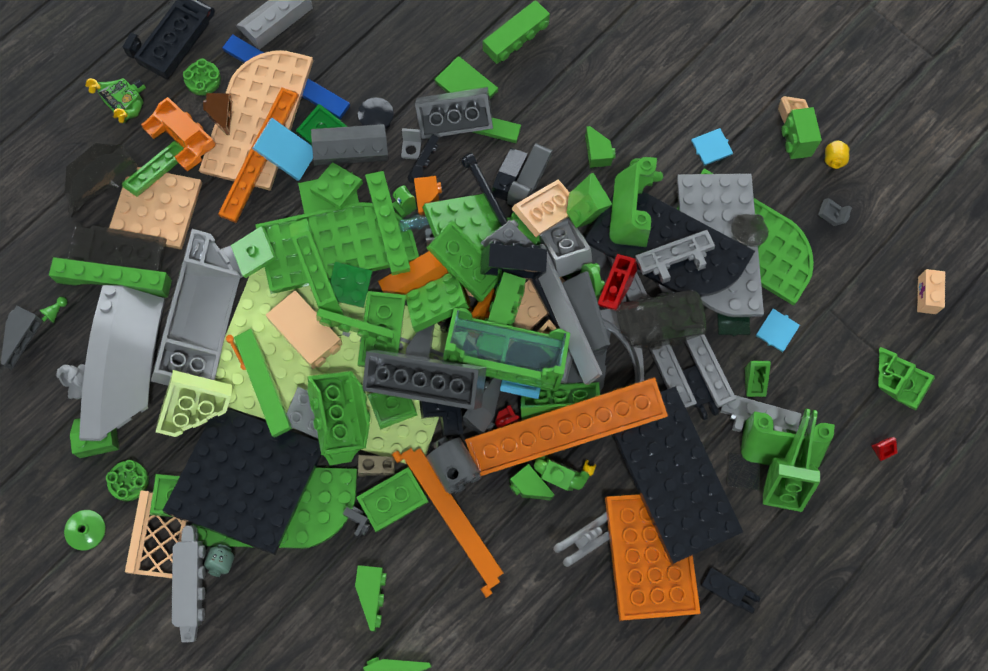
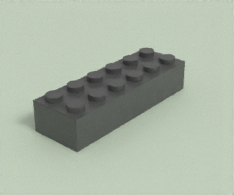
(424, 379)

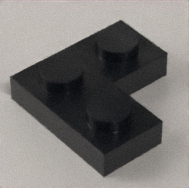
(450, 417)

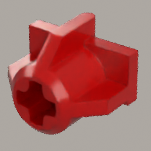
(506, 417)

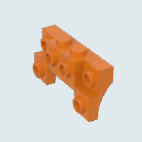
(182, 129)

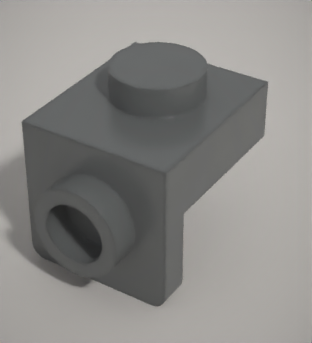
(834, 213)
(356, 516)

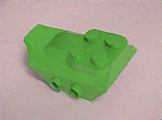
(339, 415)

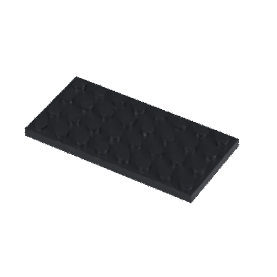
(678, 482)

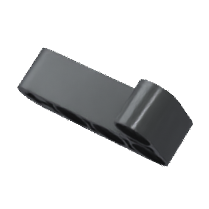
(530, 174)

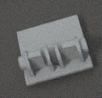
(508, 234)
(300, 413)

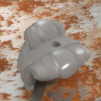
(73, 378)

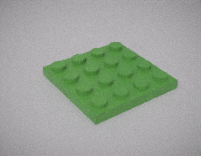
(469, 213)

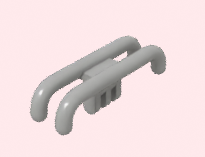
(585, 540)

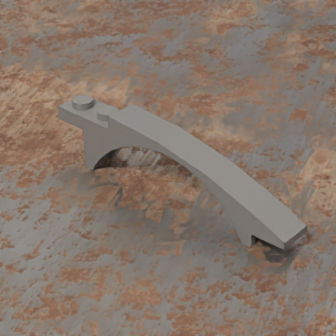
(611, 323)

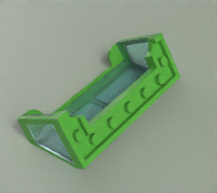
(508, 351)

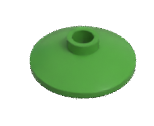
(91, 536)

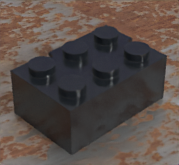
(514, 259)

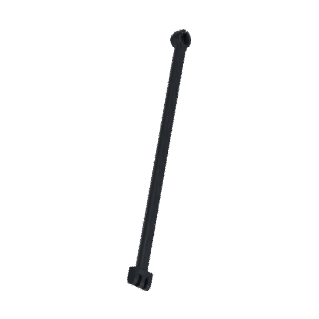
(470, 162)

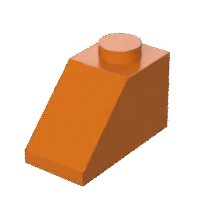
(427, 191)

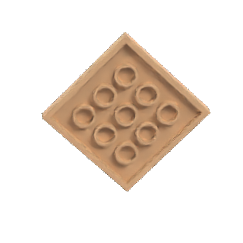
(160, 210)

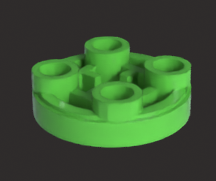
(202, 77)
(594, 273)
(127, 480)

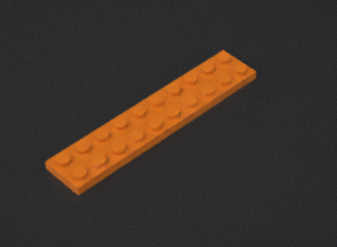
(567, 426)

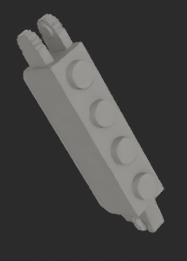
(187, 584)

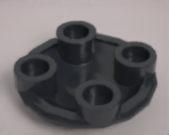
(375, 112)

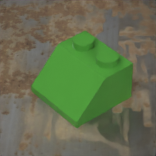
(587, 202)
(90, 448)

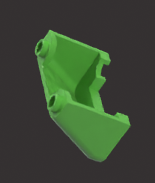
(628, 224)
(763, 443)

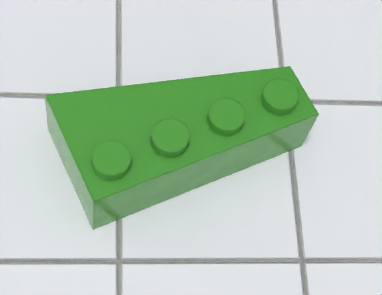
(507, 300)

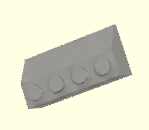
(272, 19)

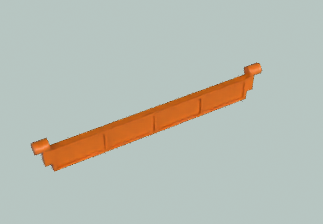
(453, 517)

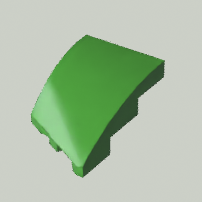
(902, 379)

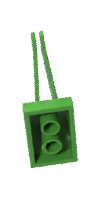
(793, 482)

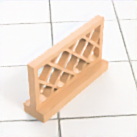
(139, 537)

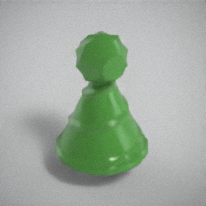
(51, 311)

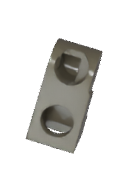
(375, 466)

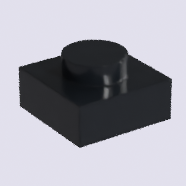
(132, 45)

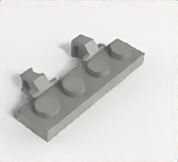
(690, 247)
(743, 408)

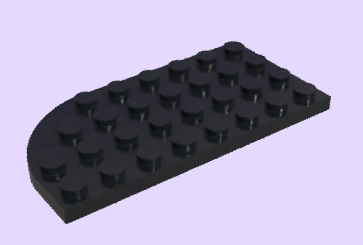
(668, 225)

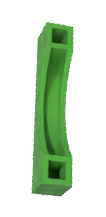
(81, 272)

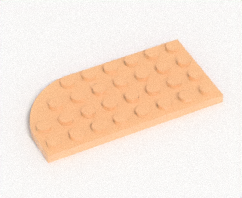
(253, 94)

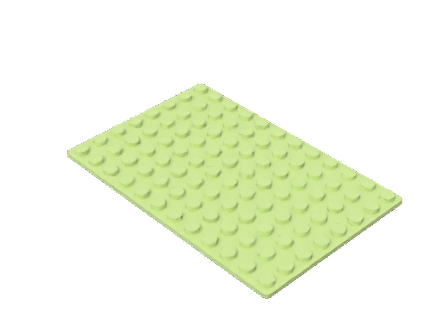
(291, 370)

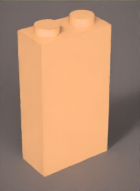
(300, 328)

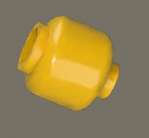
(837, 153)

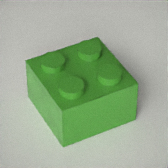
(801, 133)

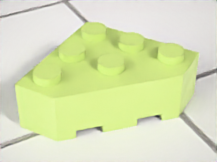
(191, 403)

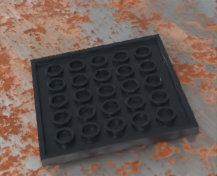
(244, 480)

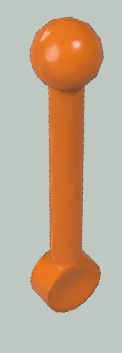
(229, 338)

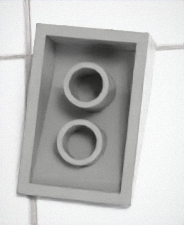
(566, 247)

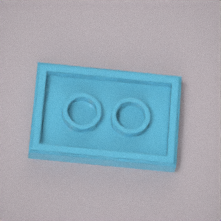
(284, 149)

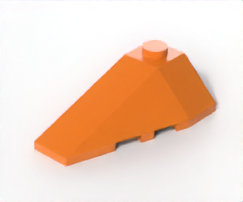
(422, 271)

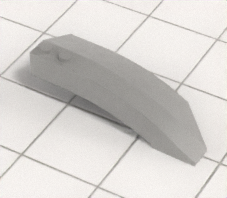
(197, 312)
(118, 359)

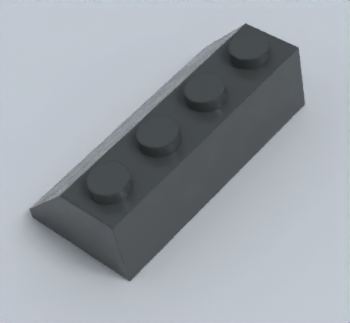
(454, 112)
(349, 144)
(584, 302)

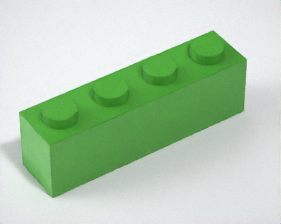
(516, 32)

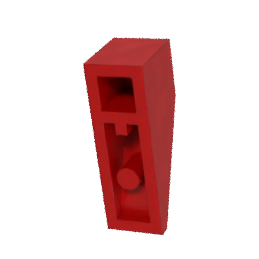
(618, 282)

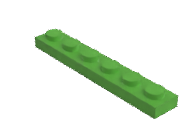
(387, 223)

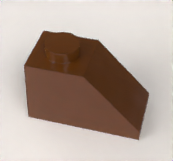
(219, 110)

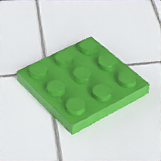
(435, 301)

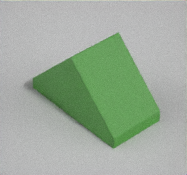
(757, 378)

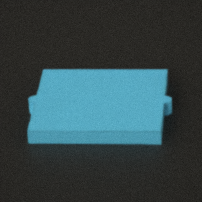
(712, 146)
(777, 330)

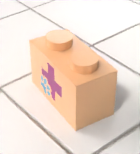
(931, 291)

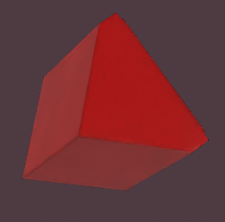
(885, 448)

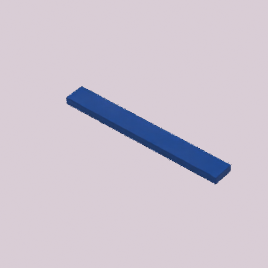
(312, 92)

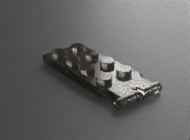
(117, 247)

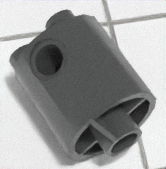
(453, 465)

